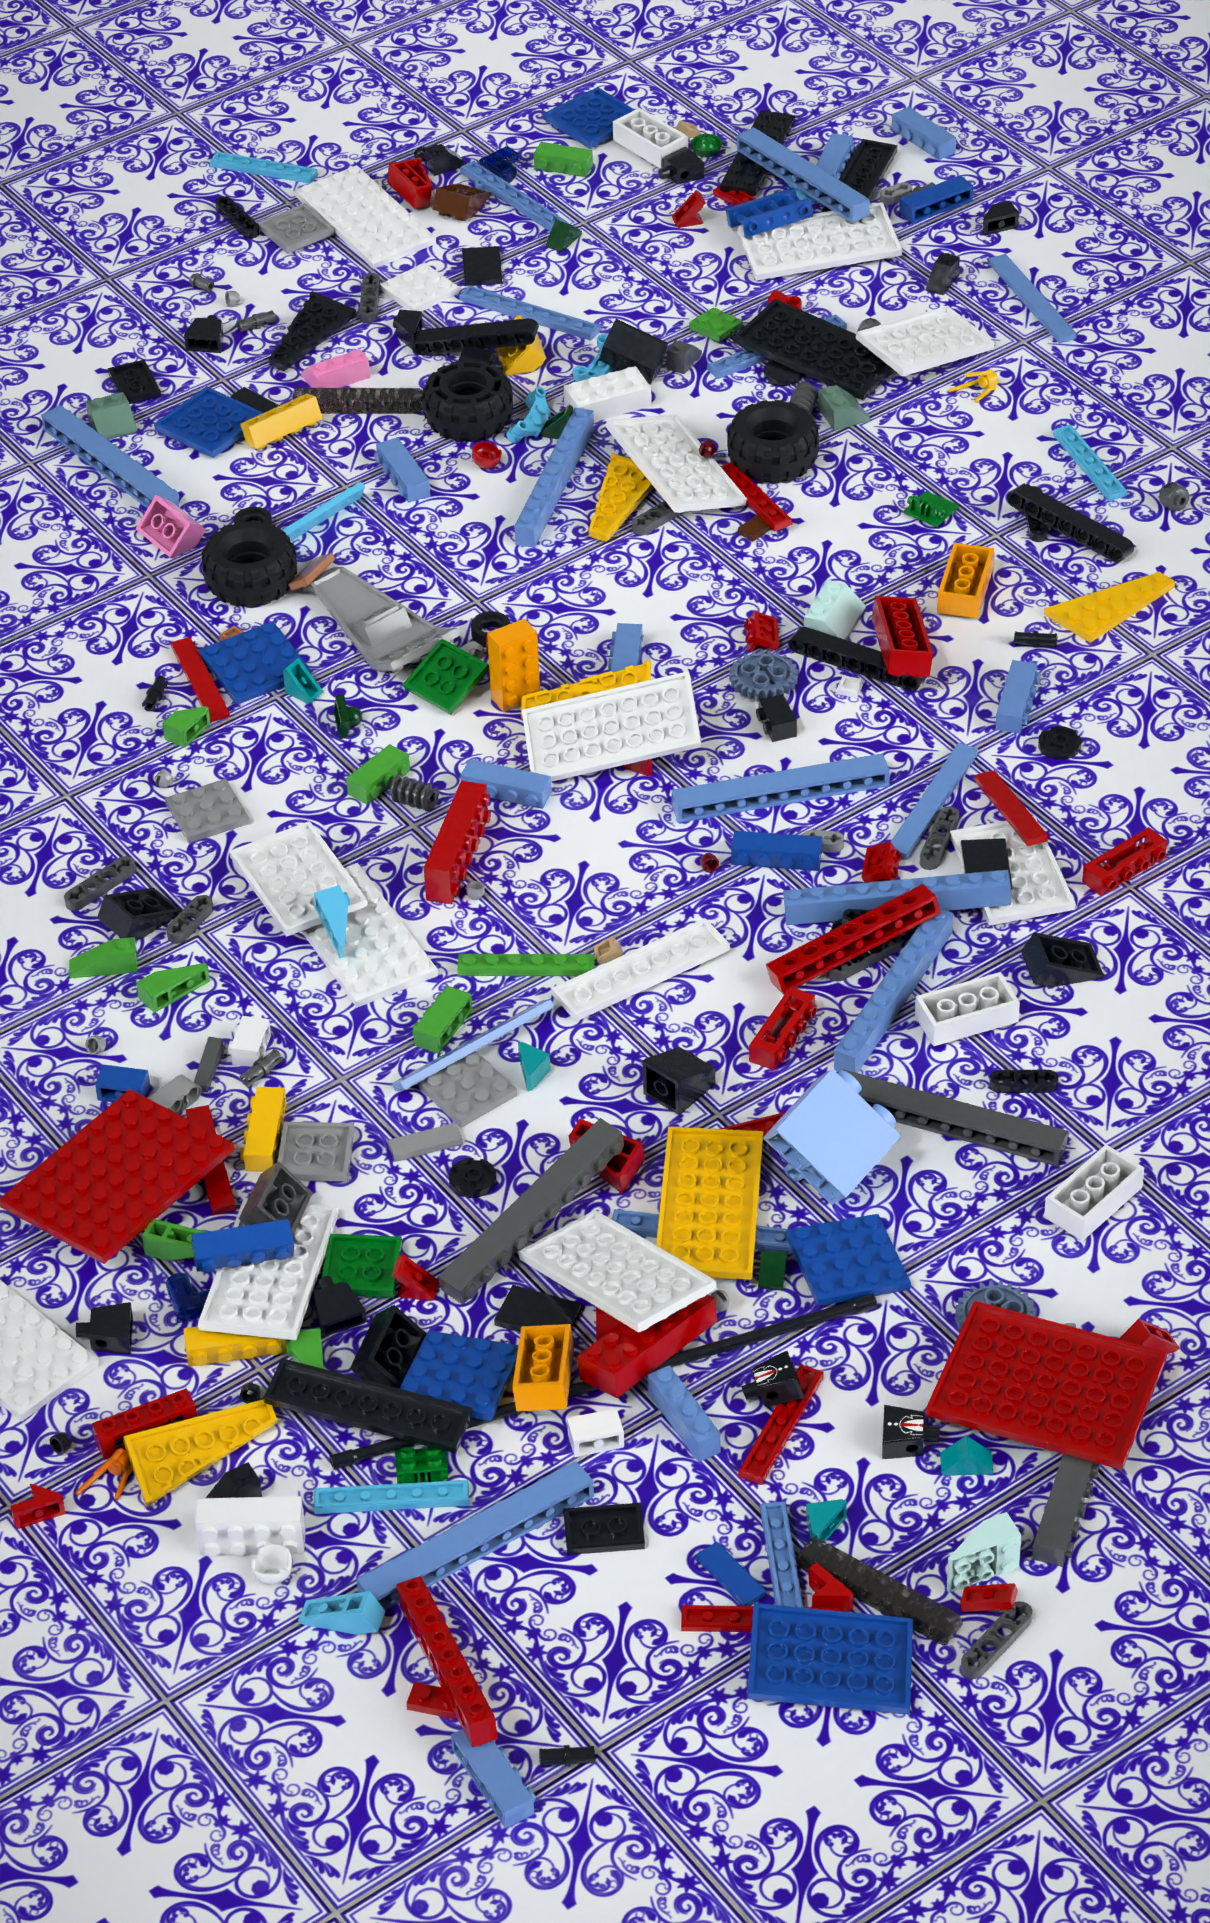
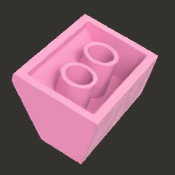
(338, 371)
(170, 527)

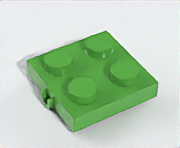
(716, 324)

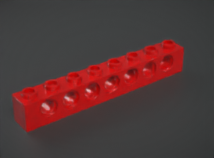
(853, 938)
(447, 1662)

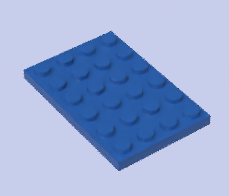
(830, 1658)

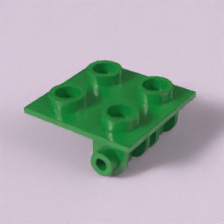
(930, 508)
(421, 1460)

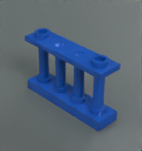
(769, 212)

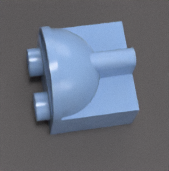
(832, 1135)

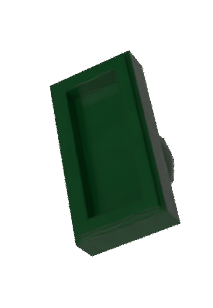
(345, 716)

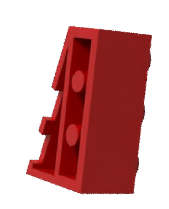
(411, 182)
(621, 1167)

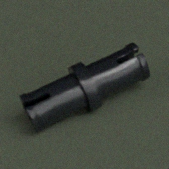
(1035, 639)
(154, 693)
(566, 1755)

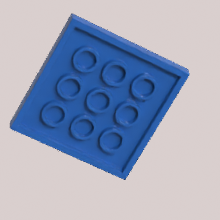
(588, 116)
(207, 421)
(251, 662)
(847, 1259)
(463, 1371)

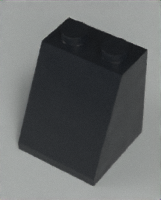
(676, 1079)

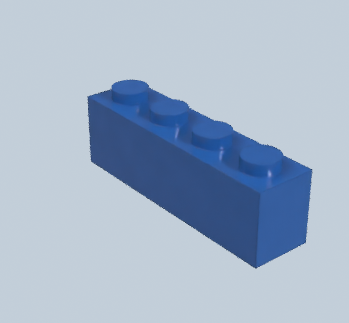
(936, 199)
(776, 850)
(242, 1245)

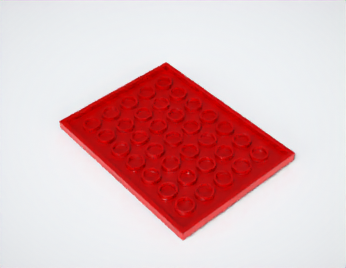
(116, 1175)
(1047, 1384)

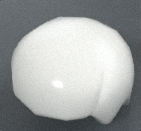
(272, 1564)

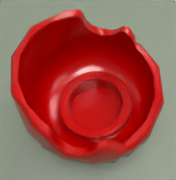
(486, 454)

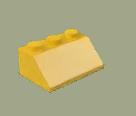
(522, 357)

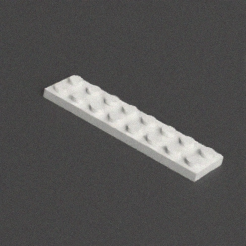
(640, 969)

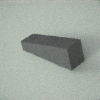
(209, 1063)

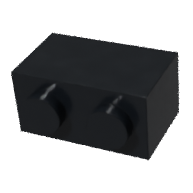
(777, 718)

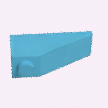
(332, 909)
(344, 1613)

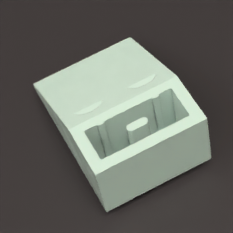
(985, 1553)

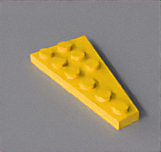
(619, 496)
(1103, 610)
(589, 685)
(179, 1451)

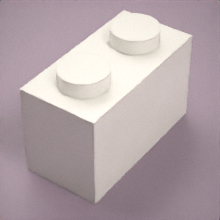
(249, 1040)
(595, 1432)

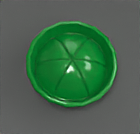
(706, 145)

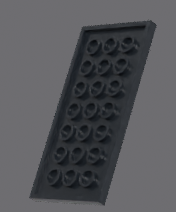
(814, 349)

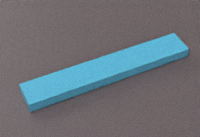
(263, 167)
(1090, 463)
(324, 511)
(391, 1497)

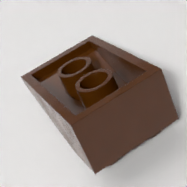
(459, 201)

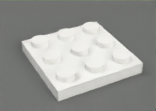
(419, 288)

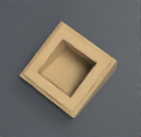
(688, 129)
(608, 950)

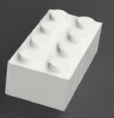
(648, 136)
(610, 393)
(967, 1009)
(1094, 1192)
(248, 1524)

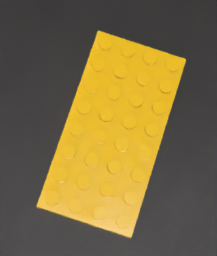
(711, 1199)

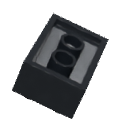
(136, 912)
(1060, 961)

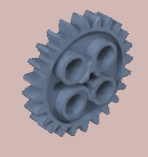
(763, 675)
(994, 1295)

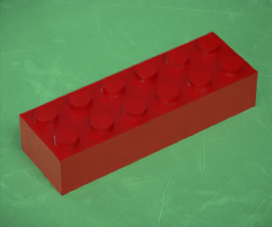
(902, 636)
(456, 842)
(628, 1356)

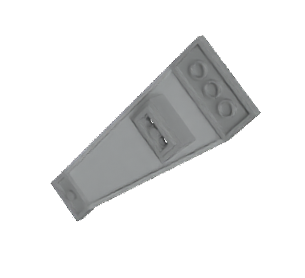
(375, 623)

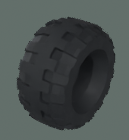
(467, 401)
(773, 441)
(249, 563)

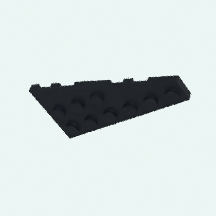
(309, 328)

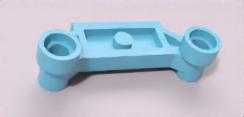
(596, 367)
(534, 419)

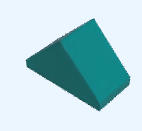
(300, 682)
(534, 1064)
(966, 1458)
(825, 1517)

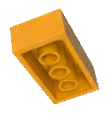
(965, 580)
(513, 663)
(543, 1367)

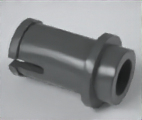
(197, 280)

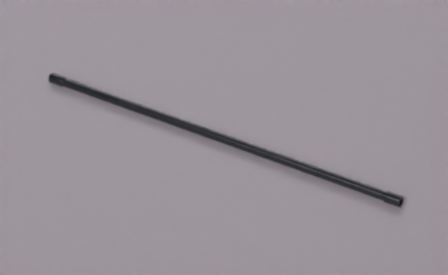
(855, 1306)

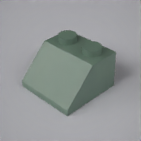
(840, 408)
(111, 416)

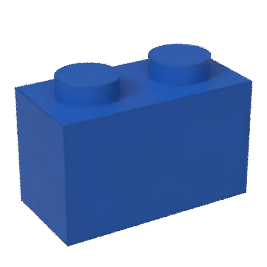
(116, 1080)

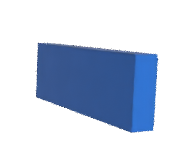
(731, 1575)

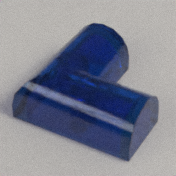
(501, 163)
(184, 1301)

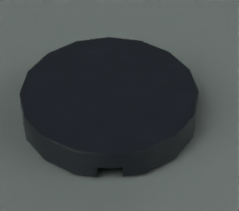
(780, 375)
(1059, 743)
(472, 1178)

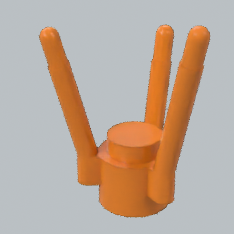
(117, 1464)

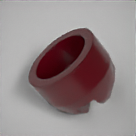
(709, 451)
(709, 862)

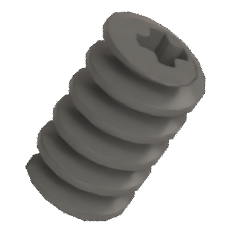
(805, 396)
(414, 794)

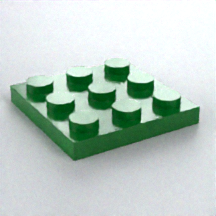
(446, 676)
(363, 1263)

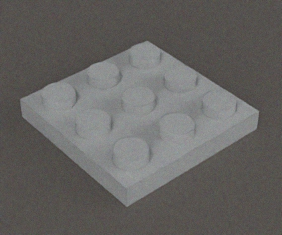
(296, 228)
(207, 810)
(468, 1089)
(317, 1150)

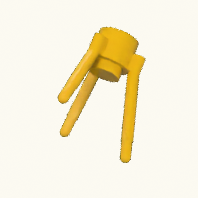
(987, 380)

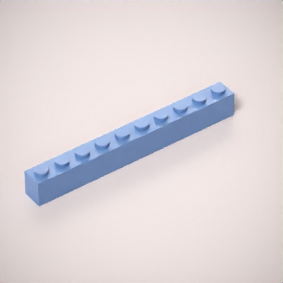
(803, 175)
(106, 457)
(554, 478)
(780, 788)
(951, 891)
(892, 992)
(481, 1533)

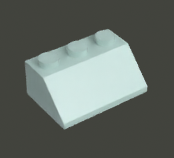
(834, 610)

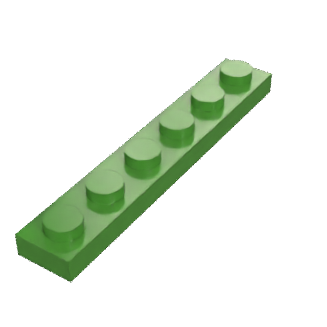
(524, 964)

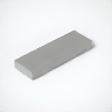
(425, 1142)

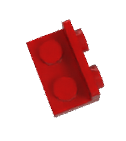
(761, 631)
(881, 863)

